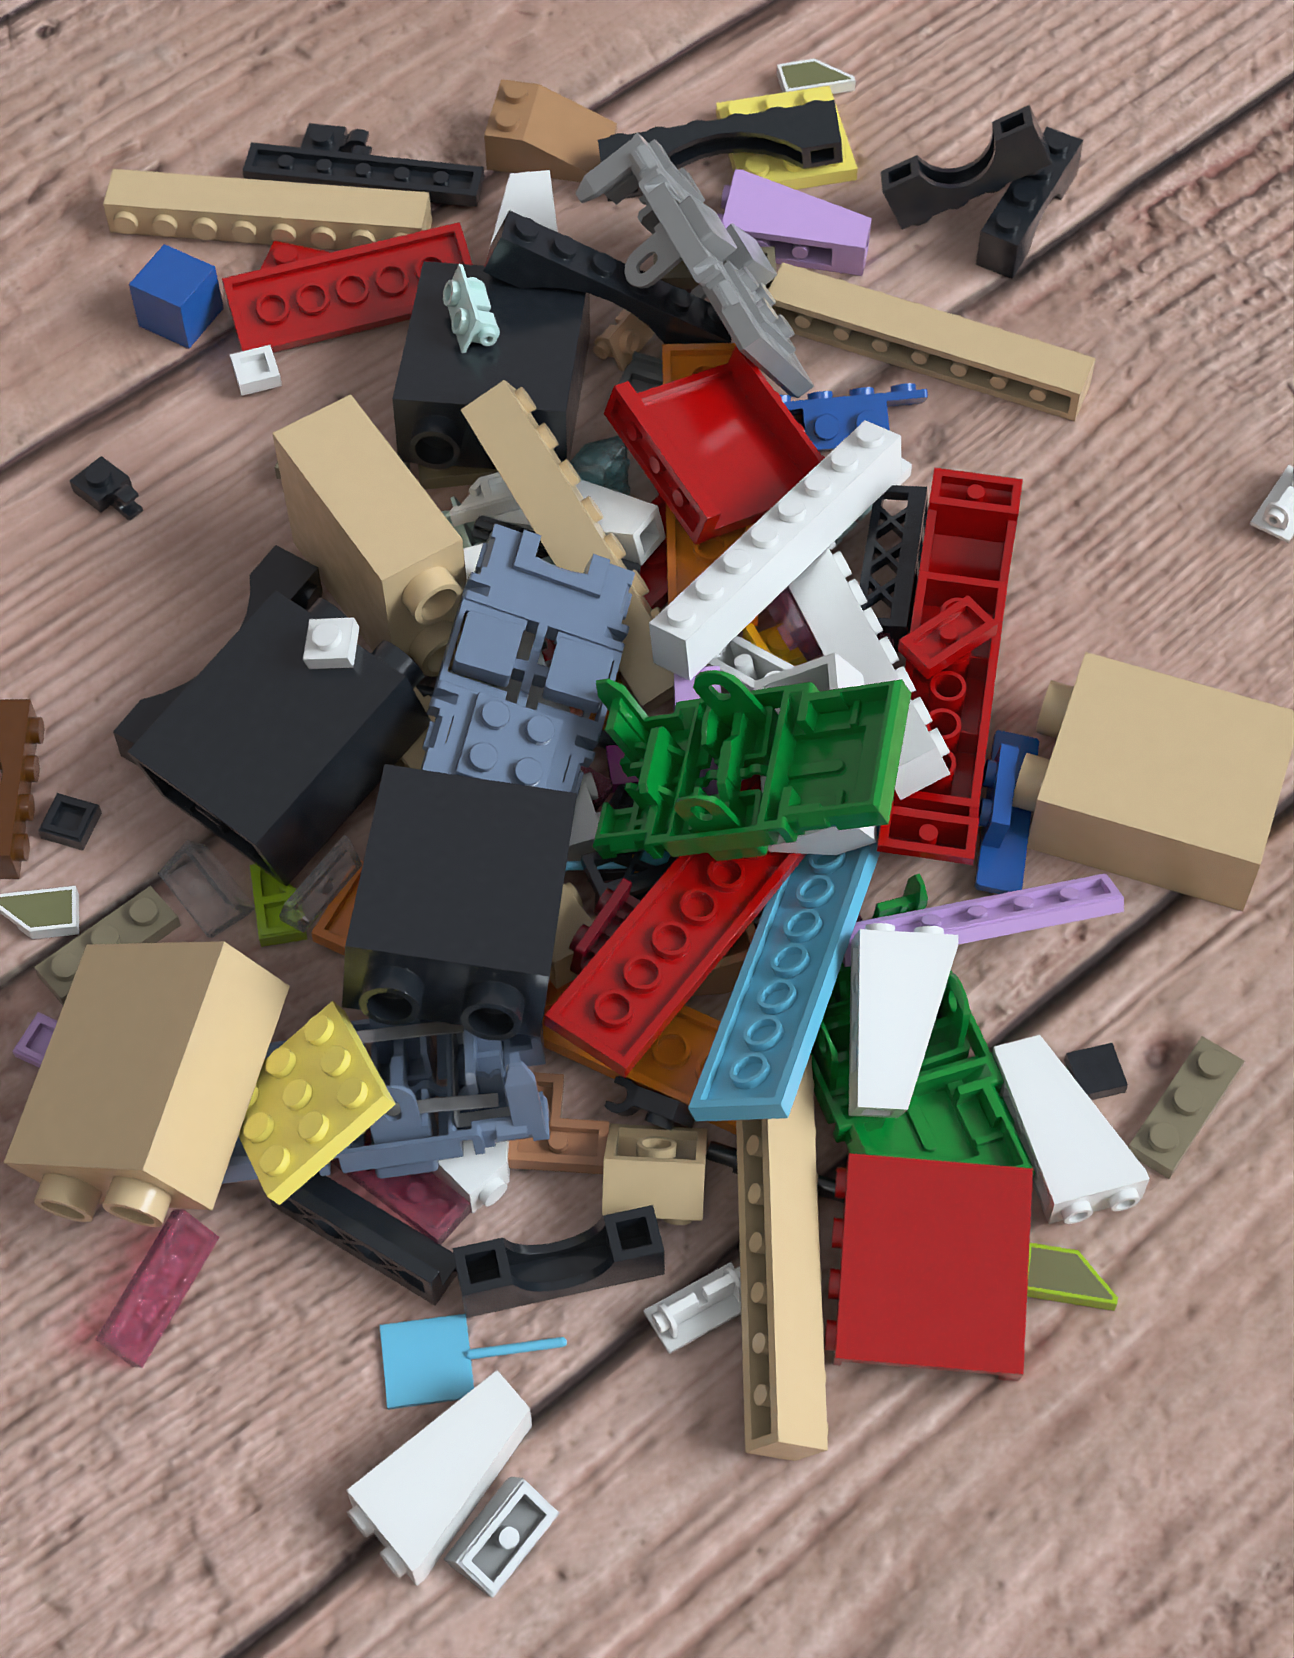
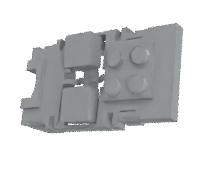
(720, 259)

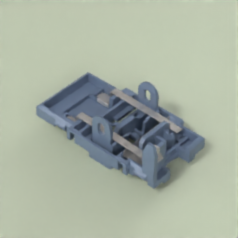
(486, 1098)

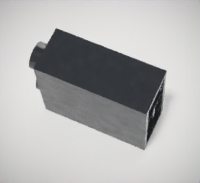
(538, 348)
(282, 749)
(458, 903)

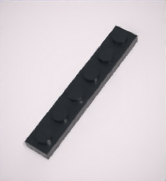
(443, 181)

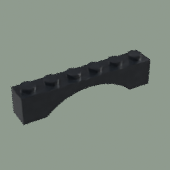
(799, 134)
(540, 257)
(277, 571)

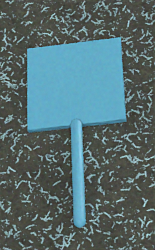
(432, 1359)

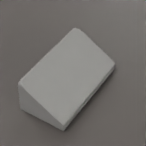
(501, 1535)

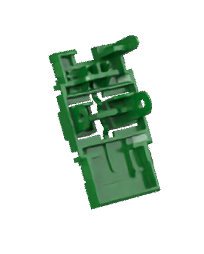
(823, 757)
(955, 1097)

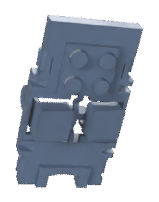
(503, 599)

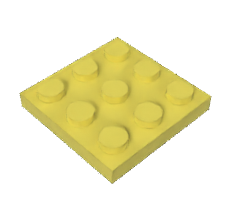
(779, 169)
(311, 1103)

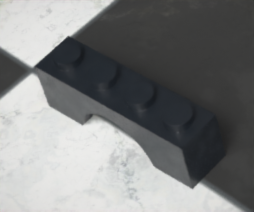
(922, 190)
(1013, 223)
(511, 1275)

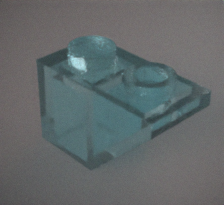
(604, 464)

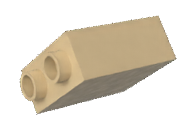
(372, 532)
(1157, 779)
(146, 1080)

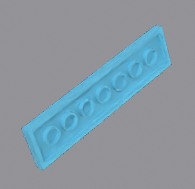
(784, 989)

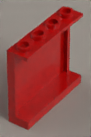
(714, 445)
(931, 1265)

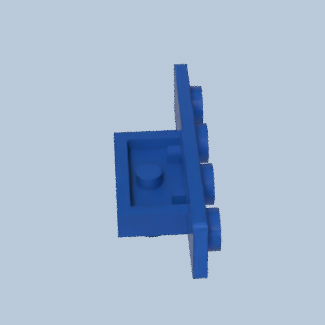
(833, 419)
(1003, 826)

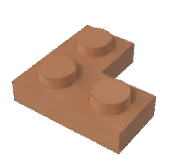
(573, 1143)

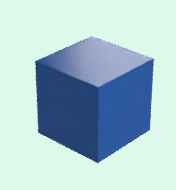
(176, 296)

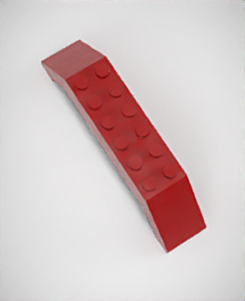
(963, 554)

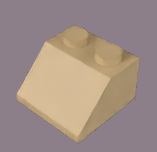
(657, 1169)

